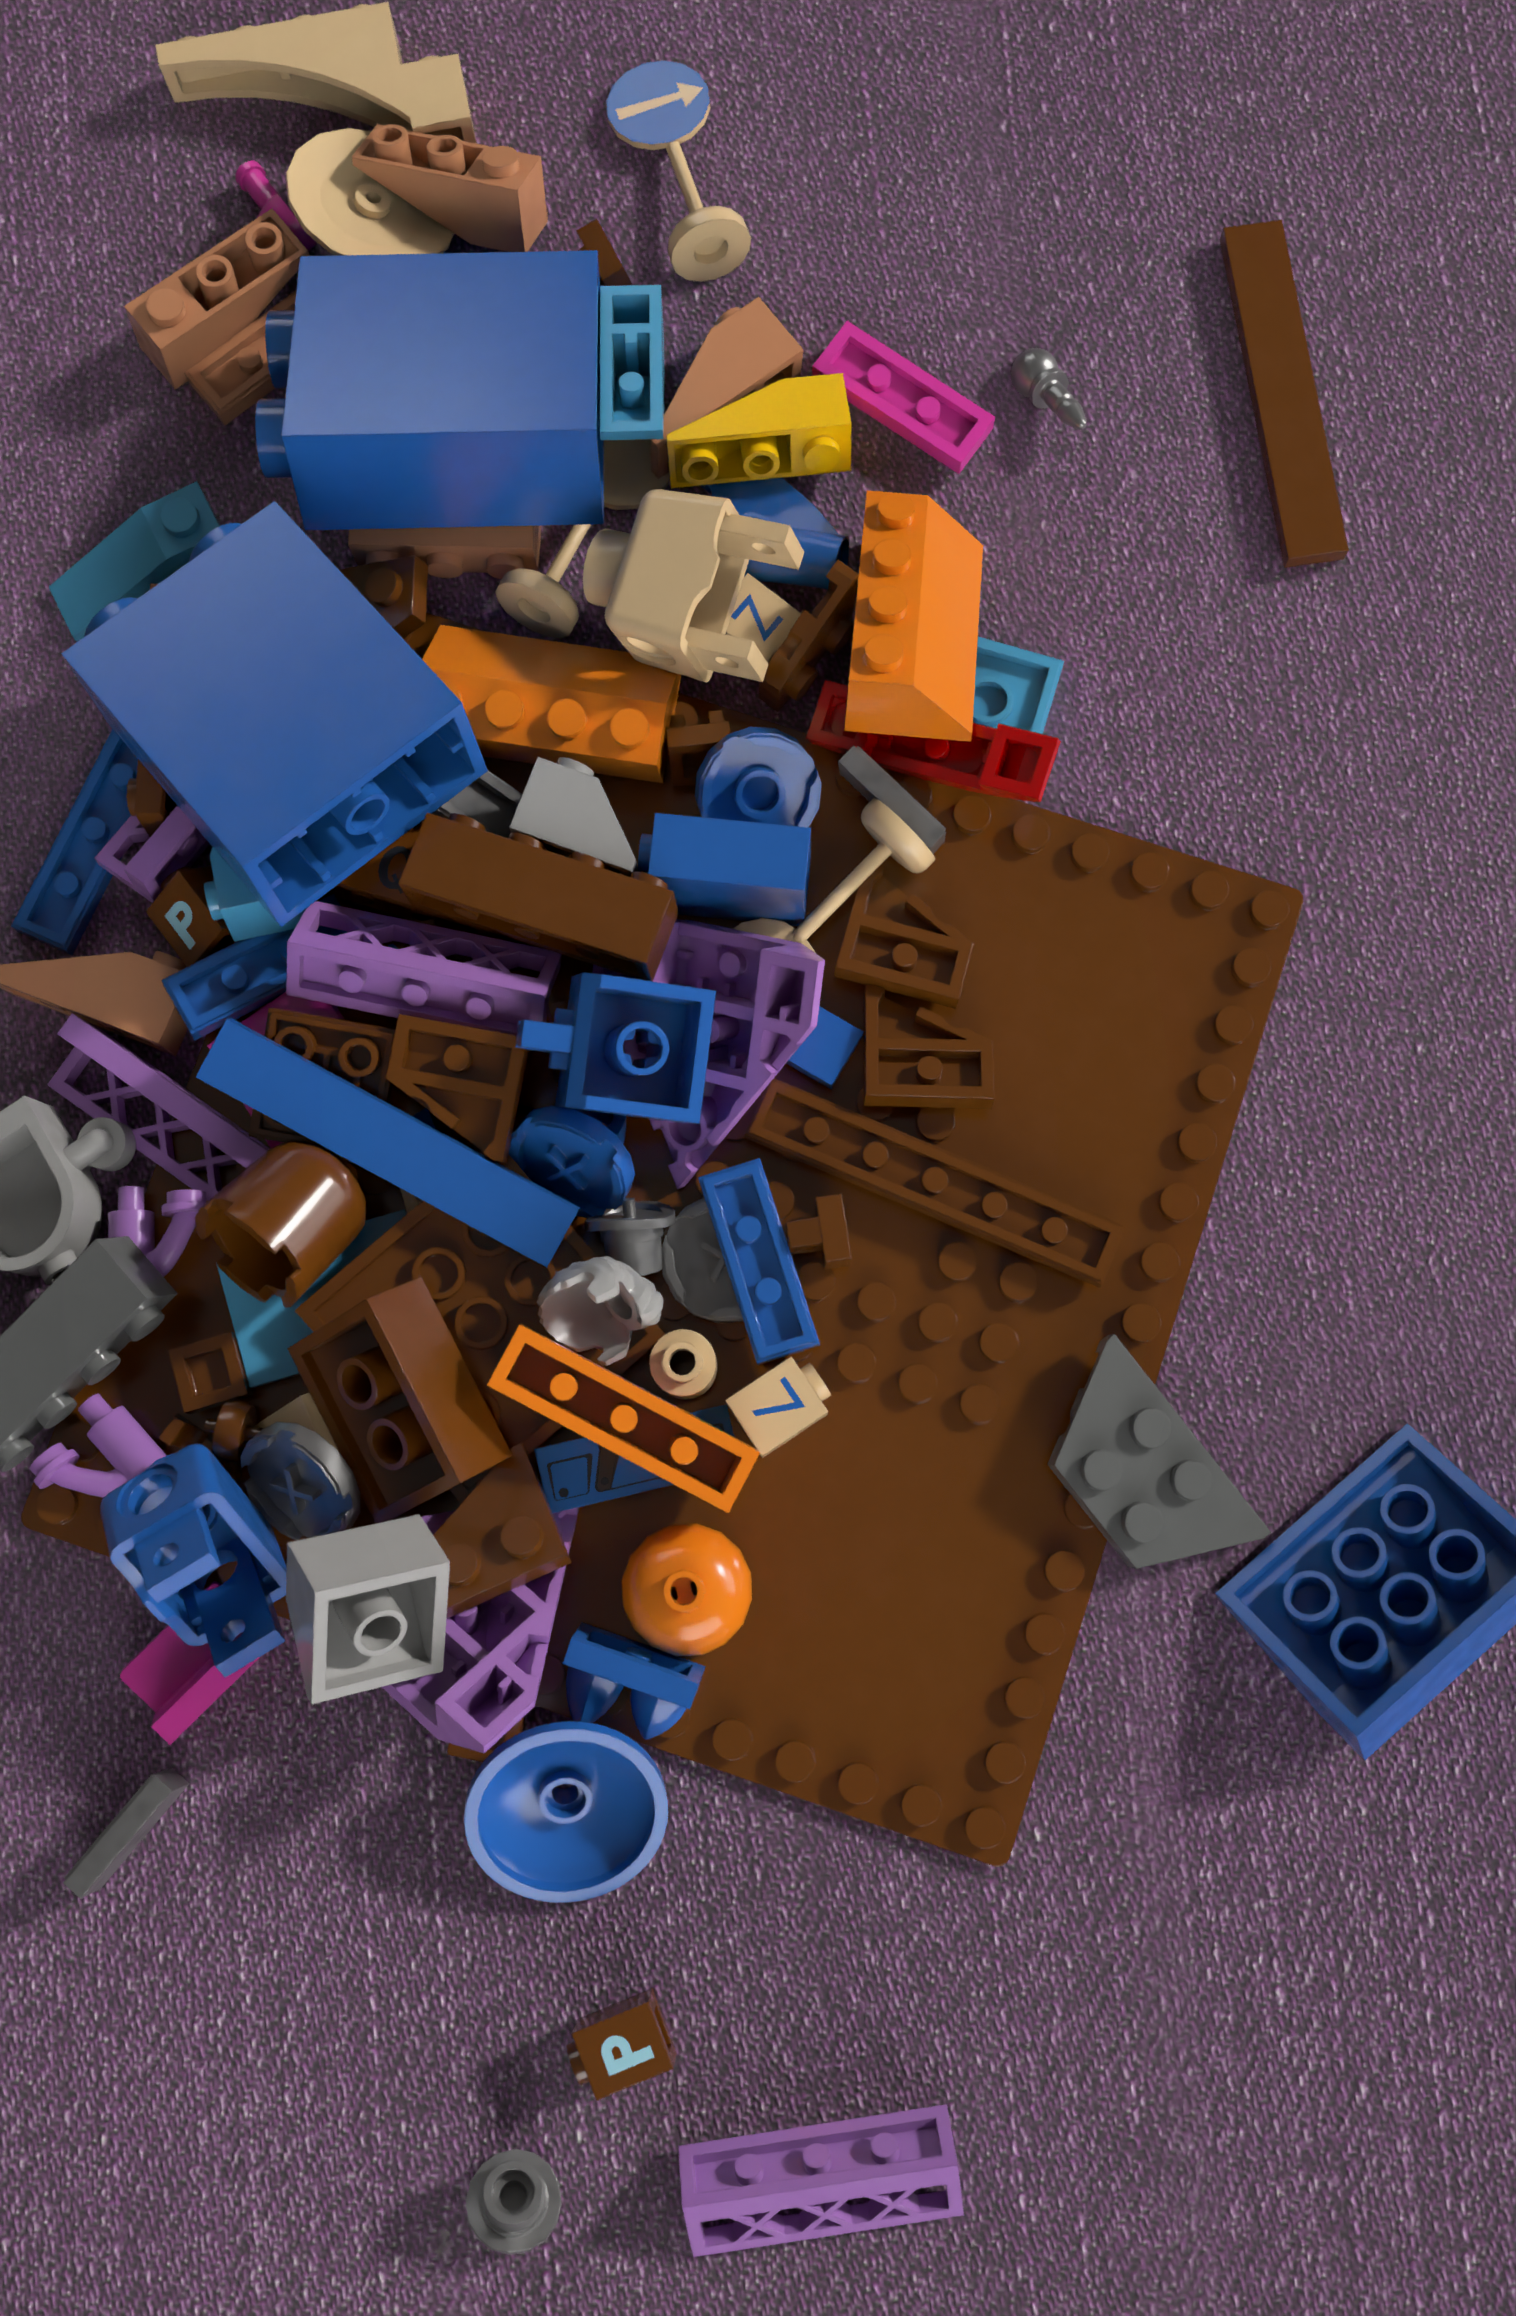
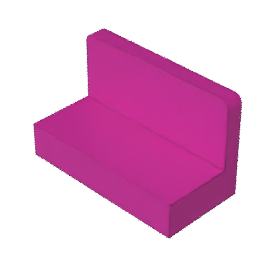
(177, 1680)

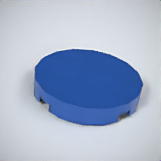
(759, 779)

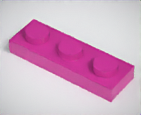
(905, 397)

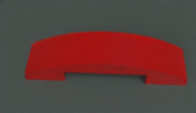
(995, 762)

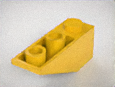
(774, 433)

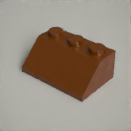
(399, 1400)

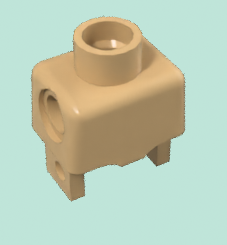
(678, 581)

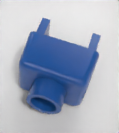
(179, 1527)

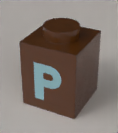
(185, 918)
(621, 2045)

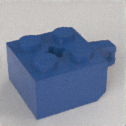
(589, 1047)

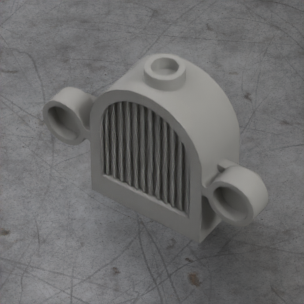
(47, 1187)

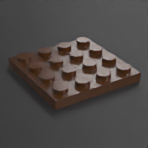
(481, 1295)

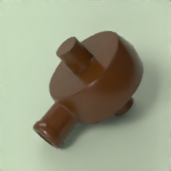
(231, 1433)

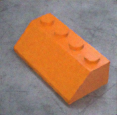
(914, 621)
(558, 701)

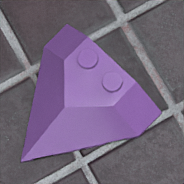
(760, 1018)
(489, 1659)

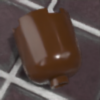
(285, 1220)

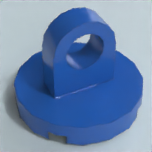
(575, 1156)

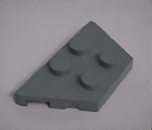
(1145, 1470)

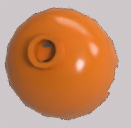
(675, 1560)

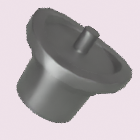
(634, 1233)
(513, 2202)

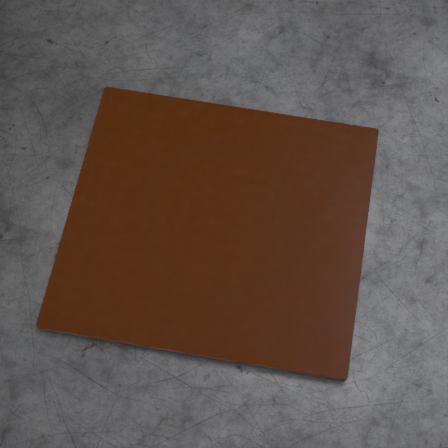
(913, 1540)

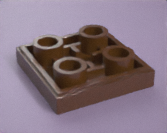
(341, 1046)

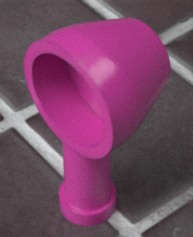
(253, 180)

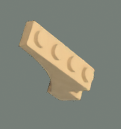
(326, 61)

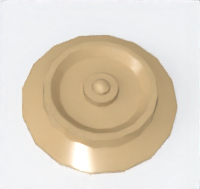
(350, 209)

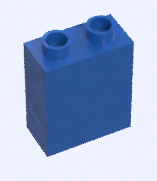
(438, 391)
(277, 710)

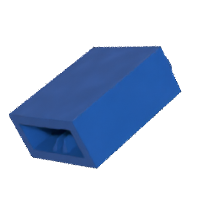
(730, 867)

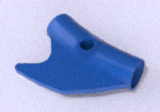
(781, 503)

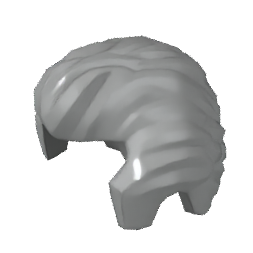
(598, 1307)

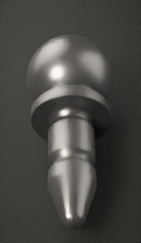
(1040, 379)

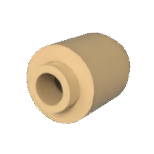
(691, 1384)

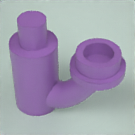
(139, 1224)
(115, 1436)

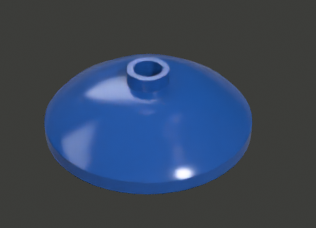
(572, 1839)

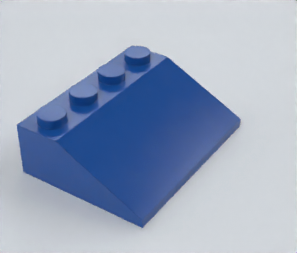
(1383, 1590)

